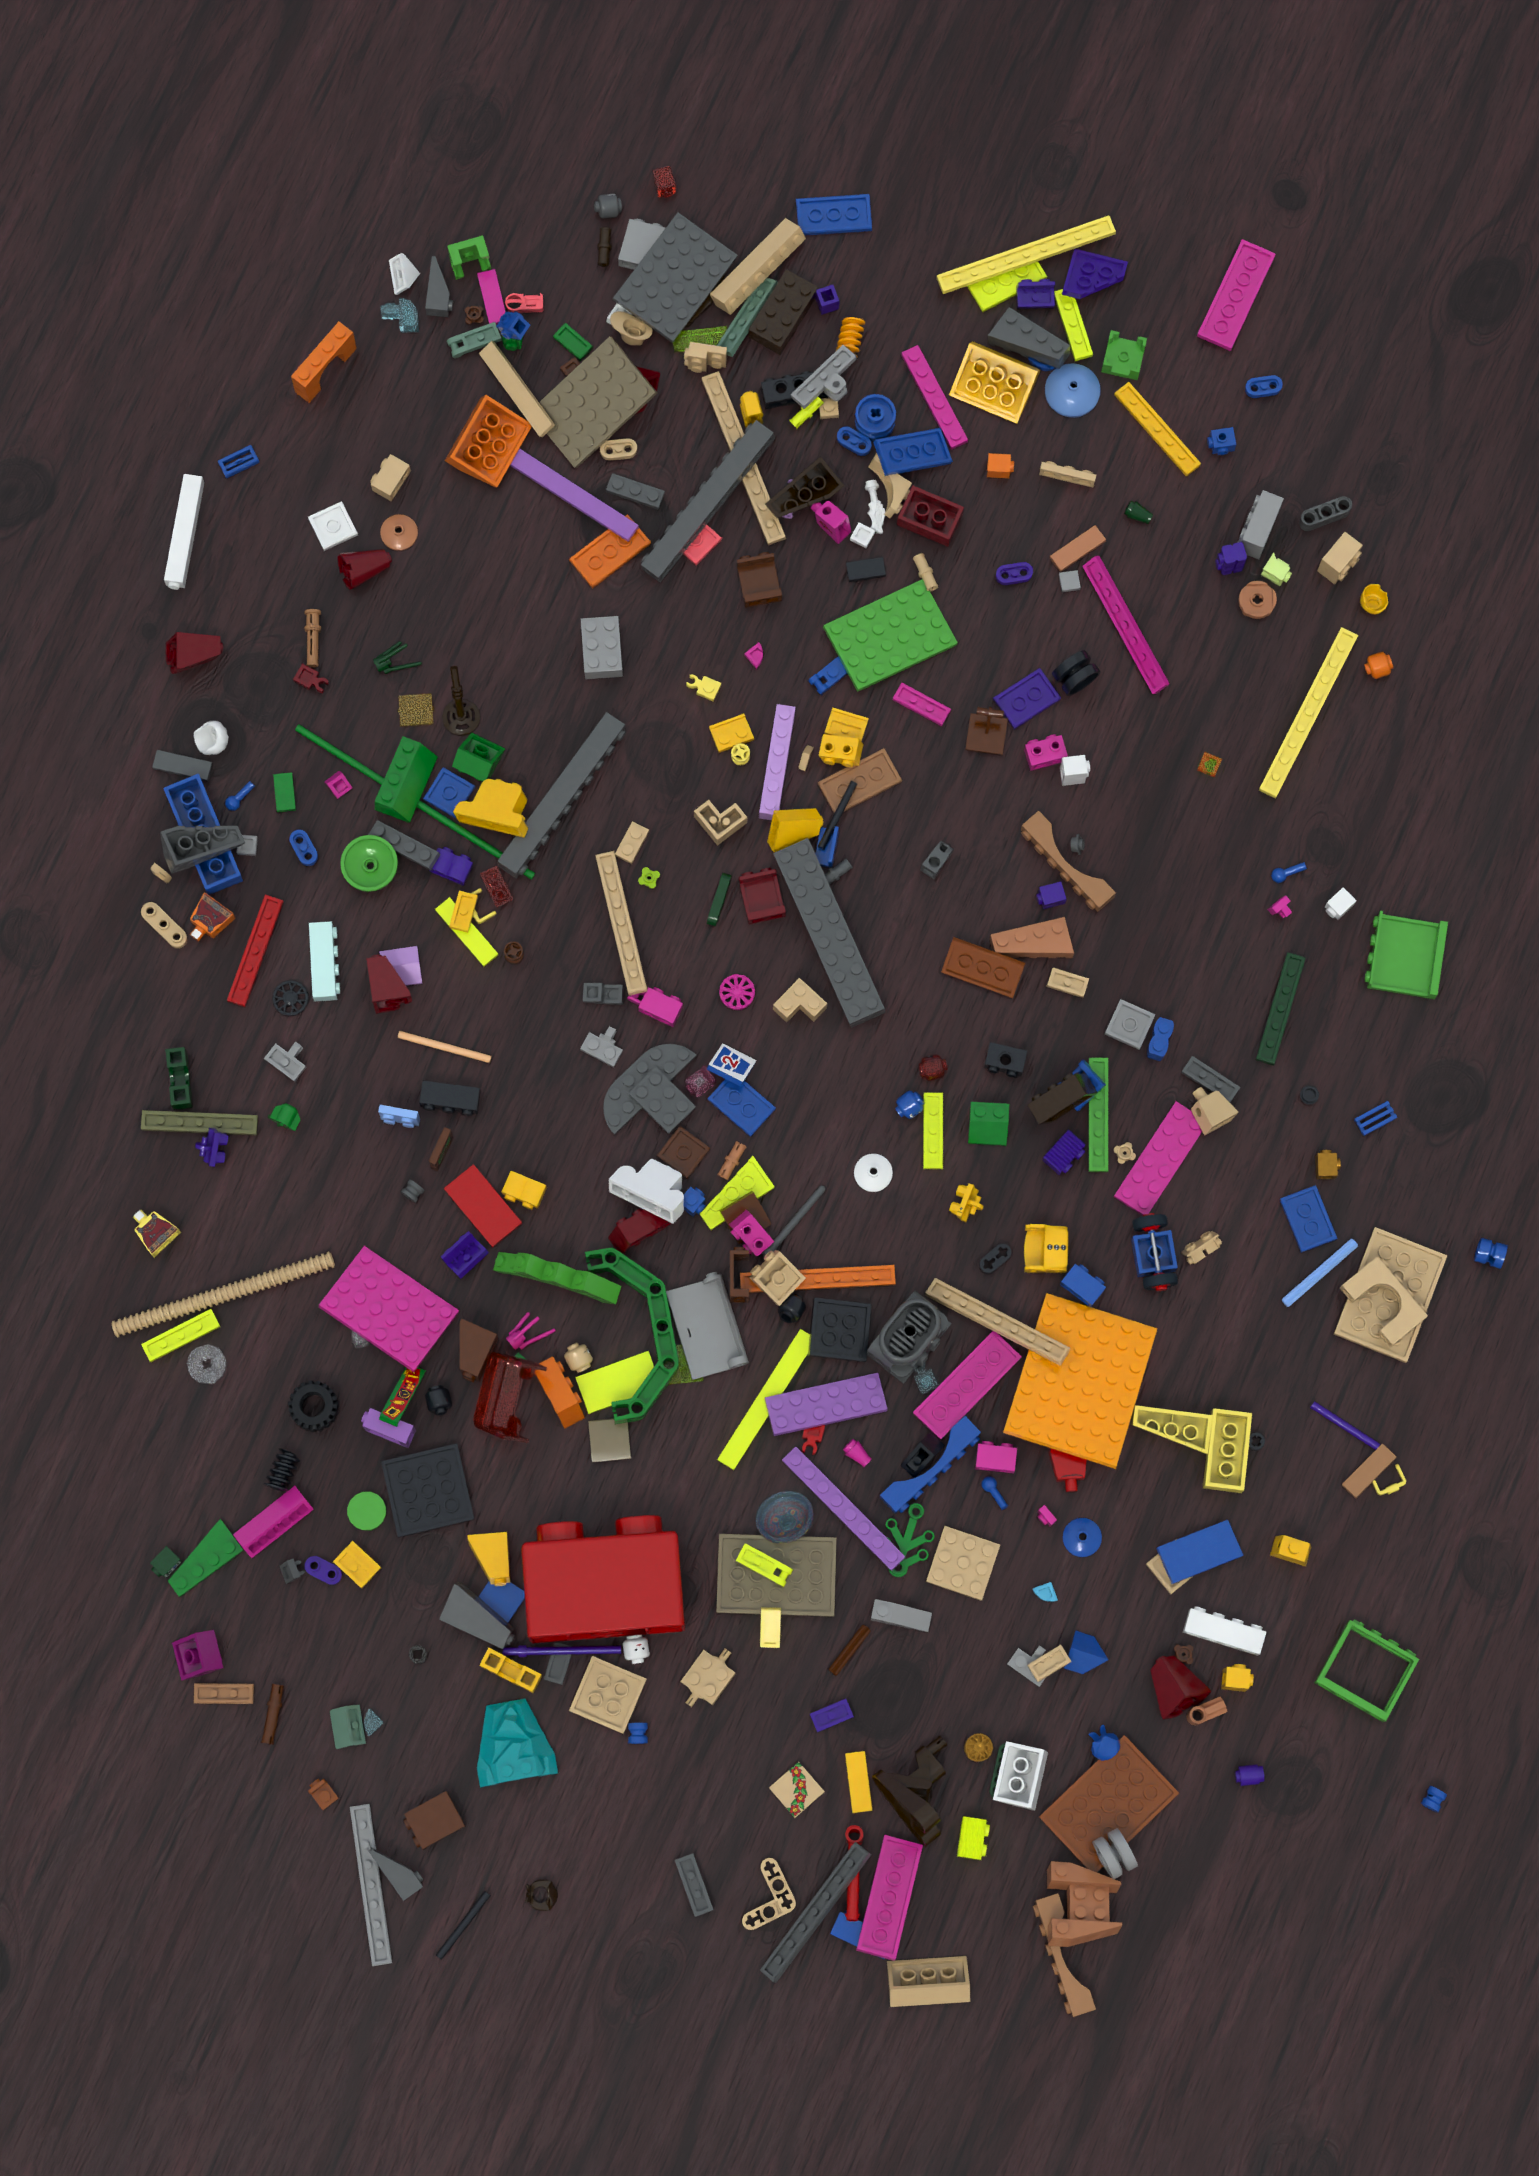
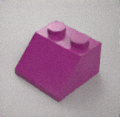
(197, 1654)

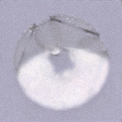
(196, 1367)

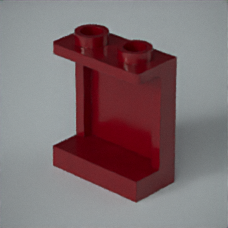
(761, 896)

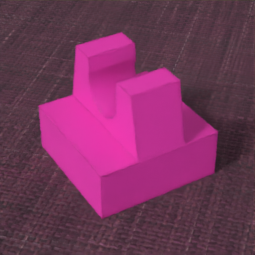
(1281, 907)

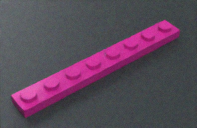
(1126, 625)

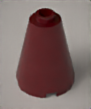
(362, 565)

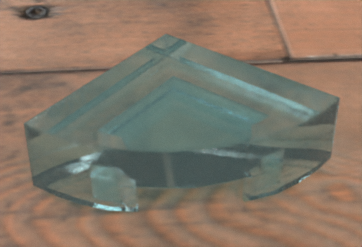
(371, 1722)

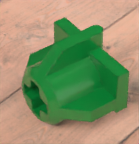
(285, 1116)

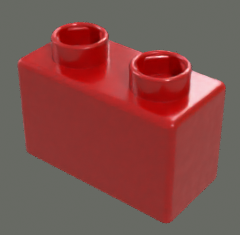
(602, 1583)

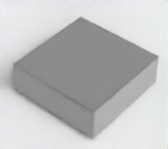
(1069, 581)
(249, 847)

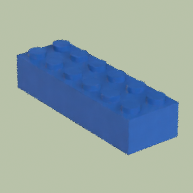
(194, 809)

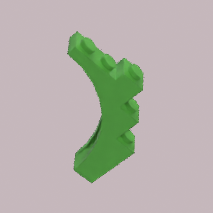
(557, 1274)

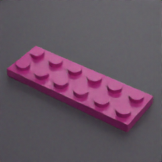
(1236, 295)
(1159, 1160)
(967, 1385)
(889, 1897)

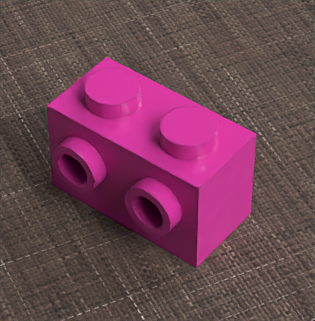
(1045, 752)
(751, 1233)

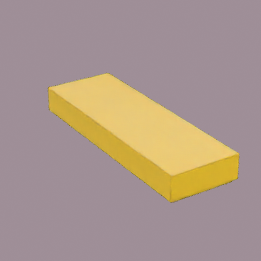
(858, 1782)

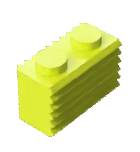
(972, 1838)

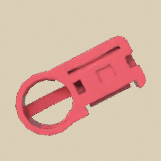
(529, 303)

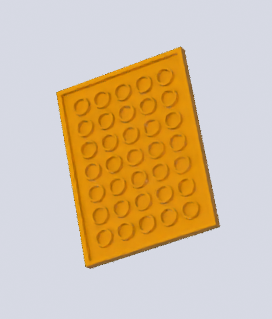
(1092, 1395)

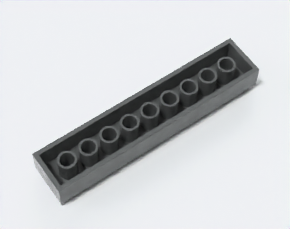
(829, 932)

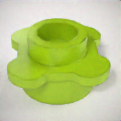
(651, 883)

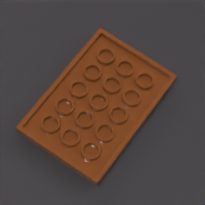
(1108, 1796)

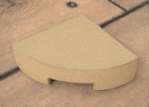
(805, 757)
(160, 873)

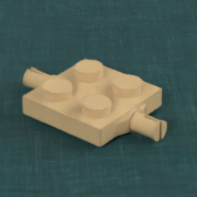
(708, 1677)

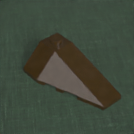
(809, 487)

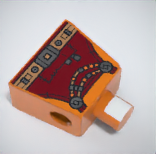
(210, 918)

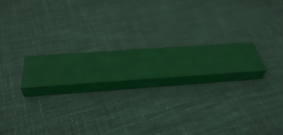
(1280, 1008)

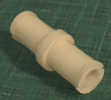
(925, 572)

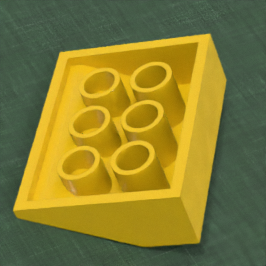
(994, 382)

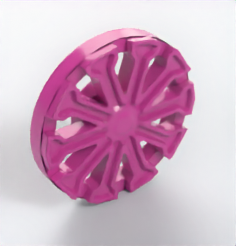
(737, 992)

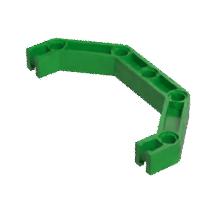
(659, 1313)

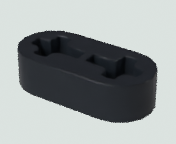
(992, 1255)

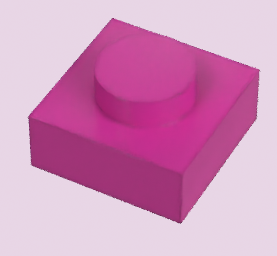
(1046, 1516)

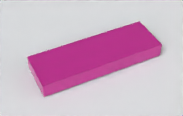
(491, 295)
(921, 704)

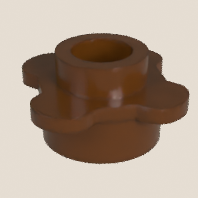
(474, 310)
(1184, 1649)

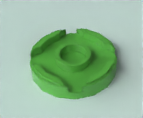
(366, 1511)

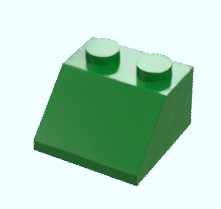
(478, 757)
(988, 1123)

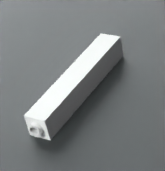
(184, 531)

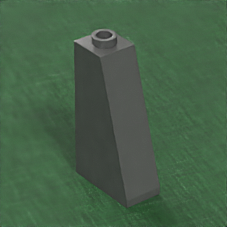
(475, 1617)

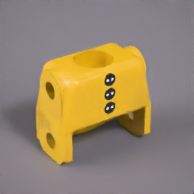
(1046, 1249)

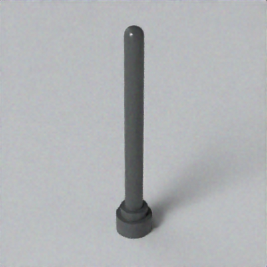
(795, 1220)

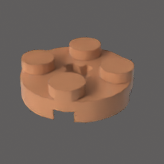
(1254, 610)

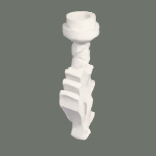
(876, 508)

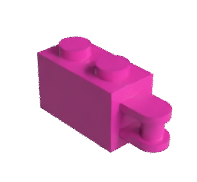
(658, 1005)

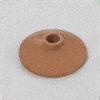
(401, 540)

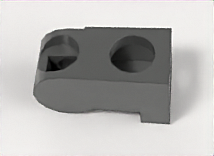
(936, 859)

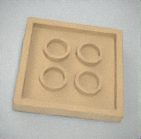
(963, 1563)
(607, 1694)

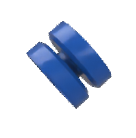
(875, 417)

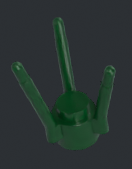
(383, 662)

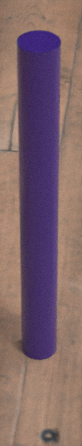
(1344, 1425)

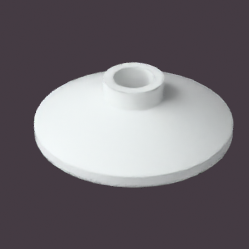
(873, 1182)

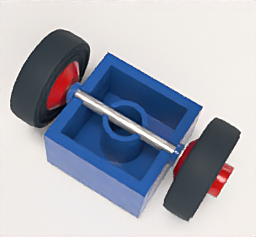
(1154, 1252)

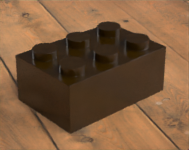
(1062, 1098)

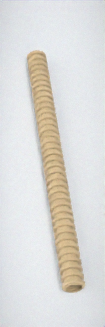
(222, 1294)

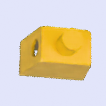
(1291, 1549)

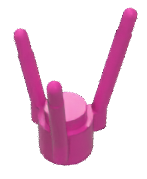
(517, 1338)

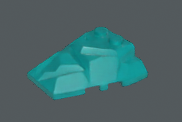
(513, 1745)

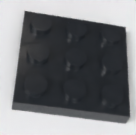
(839, 1329)

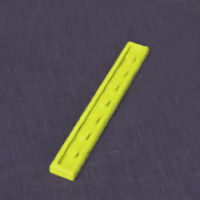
(758, 1411)

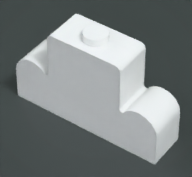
(652, 1189)

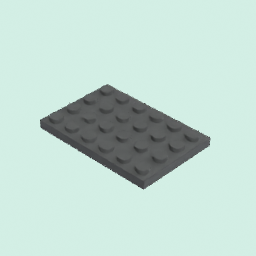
(675, 277)

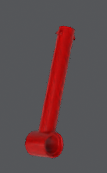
(853, 1888)

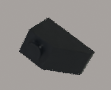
(922, 1455)

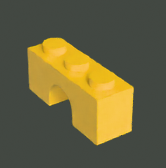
(510, 1670)

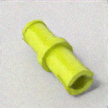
(805, 413)

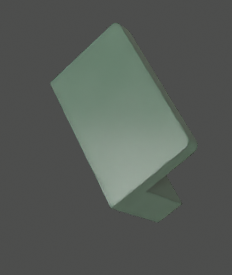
(347, 1726)

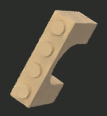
(1378, 1275)

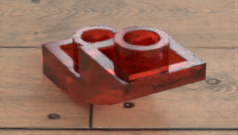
(496, 886)

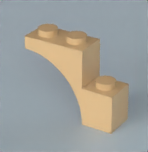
(895, 485)

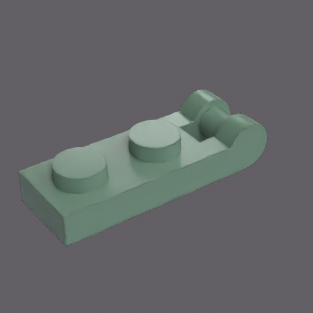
(474, 339)

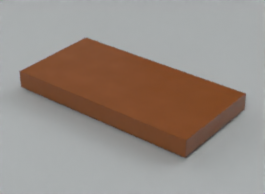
(983, 967)

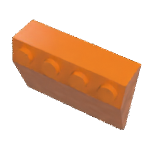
(488, 441)

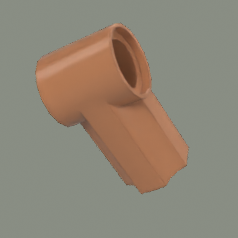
(1207, 1710)

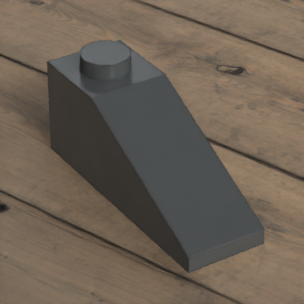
(438, 296)
(400, 1876)

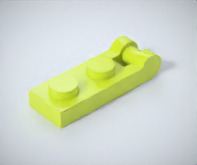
(763, 1564)

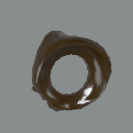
(552, 1895)

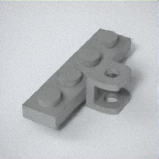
(826, 379)

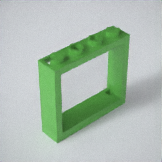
(1391, 1646)

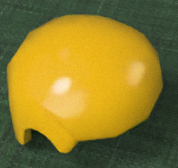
(1374, 599)

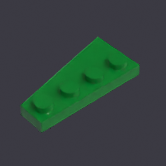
(209, 1556)

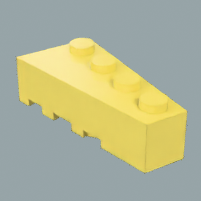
(1178, 1426)

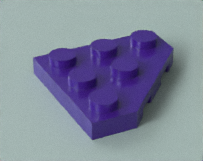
(1092, 273)

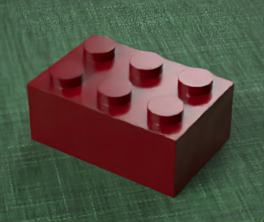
(930, 516)

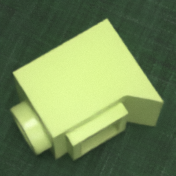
(1276, 570)

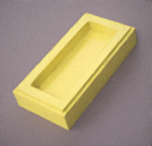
(770, 1627)

